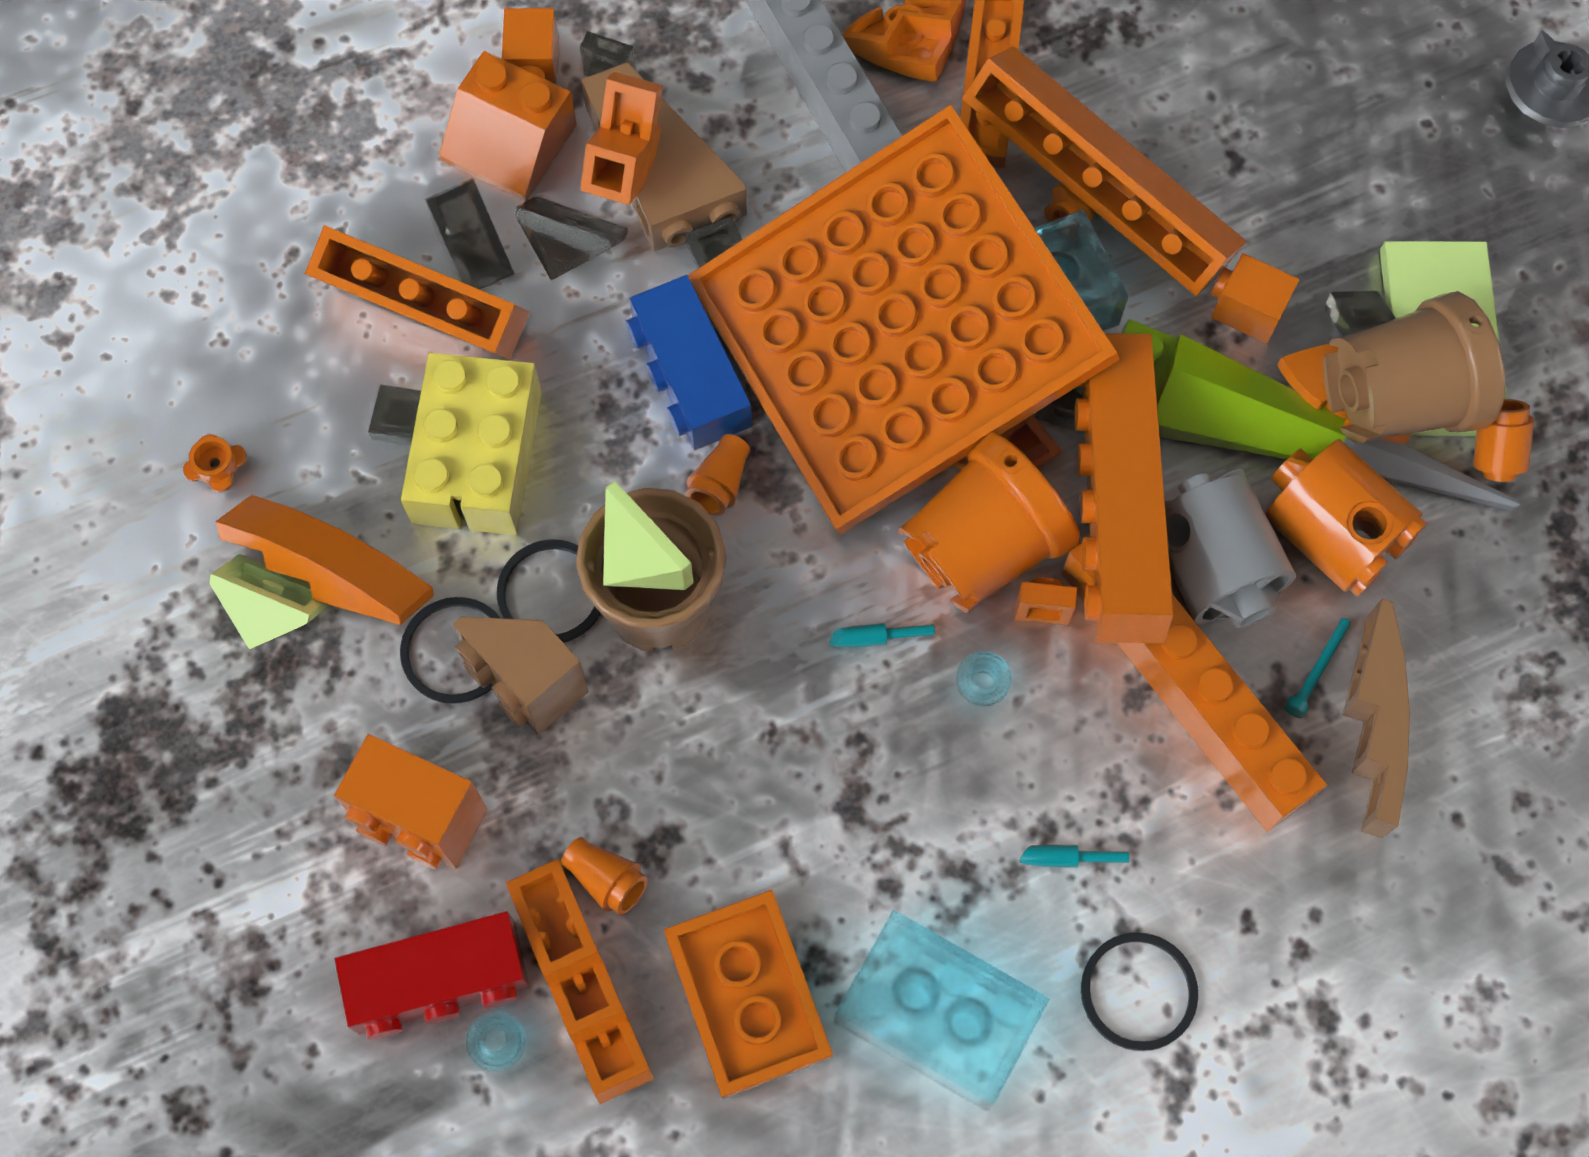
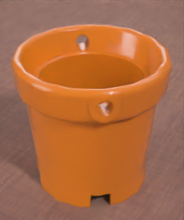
(989, 524)

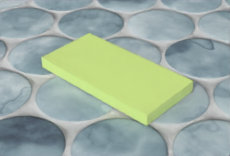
(1430, 268)

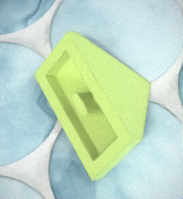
(637, 549)
(263, 601)

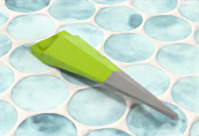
(1233, 407)

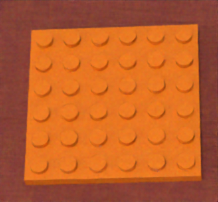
(900, 319)

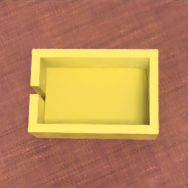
(472, 443)

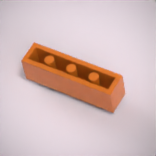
(417, 292)

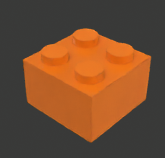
(411, 802)

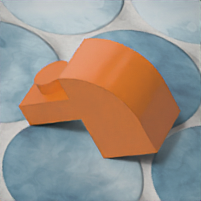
(627, 140)

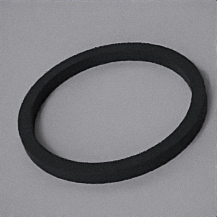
(521, 555)
(407, 636)
(1188, 972)

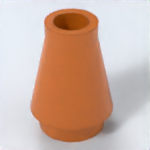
(719, 475)
(608, 878)

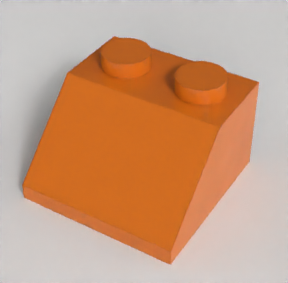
(507, 125)

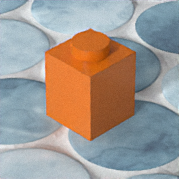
(532, 41)
(1252, 297)

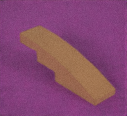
(1382, 702)

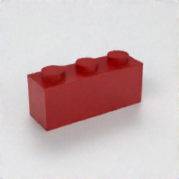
(432, 976)

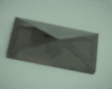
(468, 235)
(564, 235)

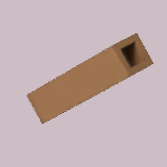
(687, 178)

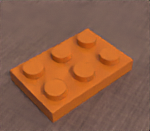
(747, 994)

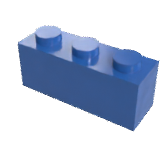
(688, 363)

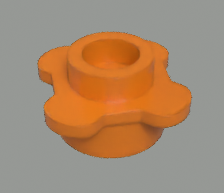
(1066, 203)
(204, 452)

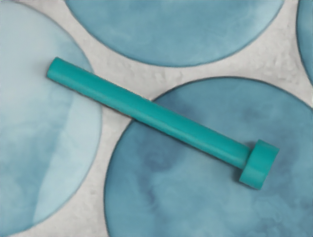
(1297, 705)

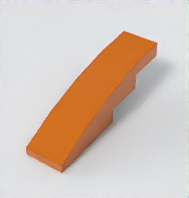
(334, 563)
(579, 982)

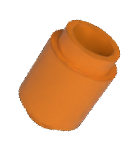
(1506, 444)

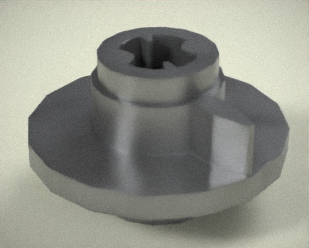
(1550, 82)

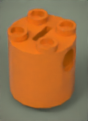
(1332, 498)

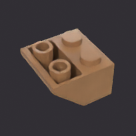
(525, 663)

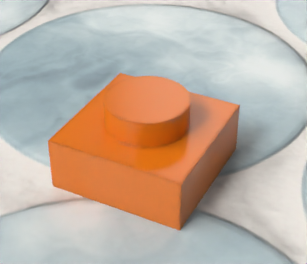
(1045, 602)

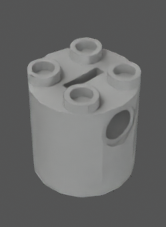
(1225, 550)

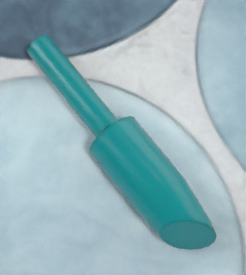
(876, 634)
(1068, 856)

